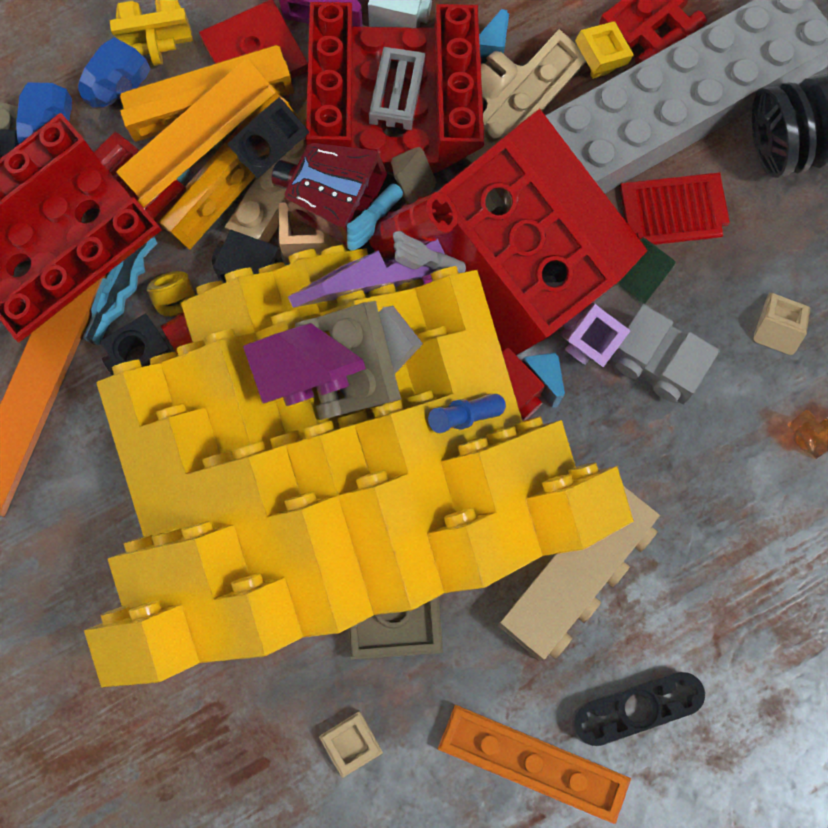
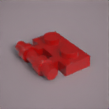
(641, 17)

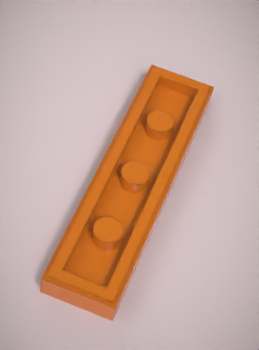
(534, 764)

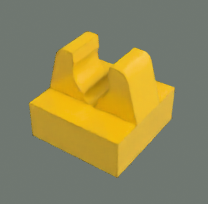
(604, 48)

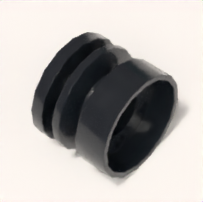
(792, 126)

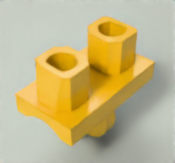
(152, 31)

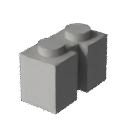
(664, 356)

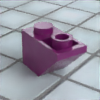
(297, 361)

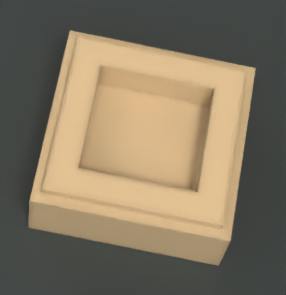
(351, 744)

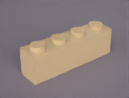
(571, 581)

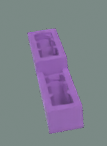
(362, 274)

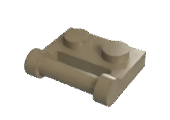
(362, 333)

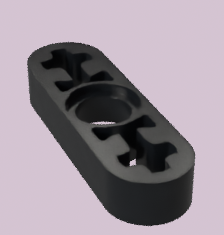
(674, 709)

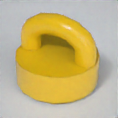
(168, 290)

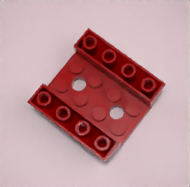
(345, 71)
(42, 202)
(552, 217)

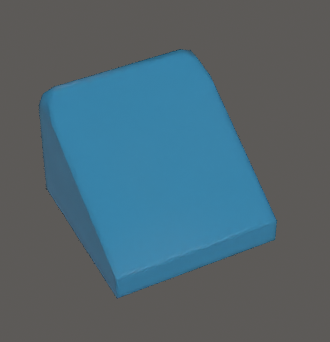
(494, 35)
(548, 370)

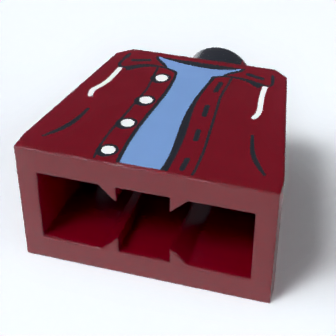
(330, 185)

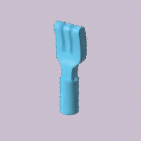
(363, 227)

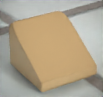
(782, 324)

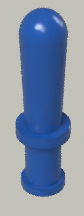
(464, 413)

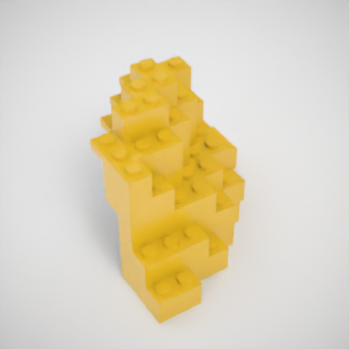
(308, 525)

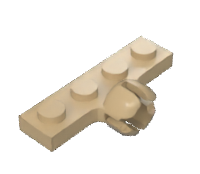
(518, 91)
(259, 209)

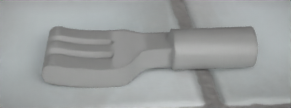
(415, 255)

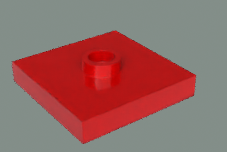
(253, 31)

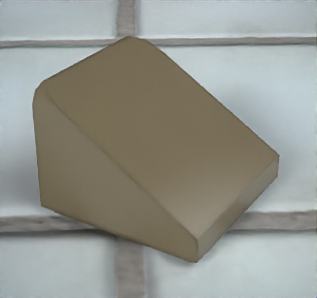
(413, 174)

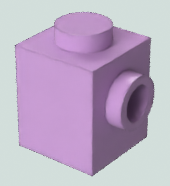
(593, 335)

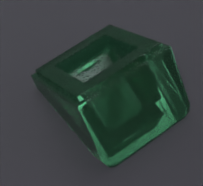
(648, 272)

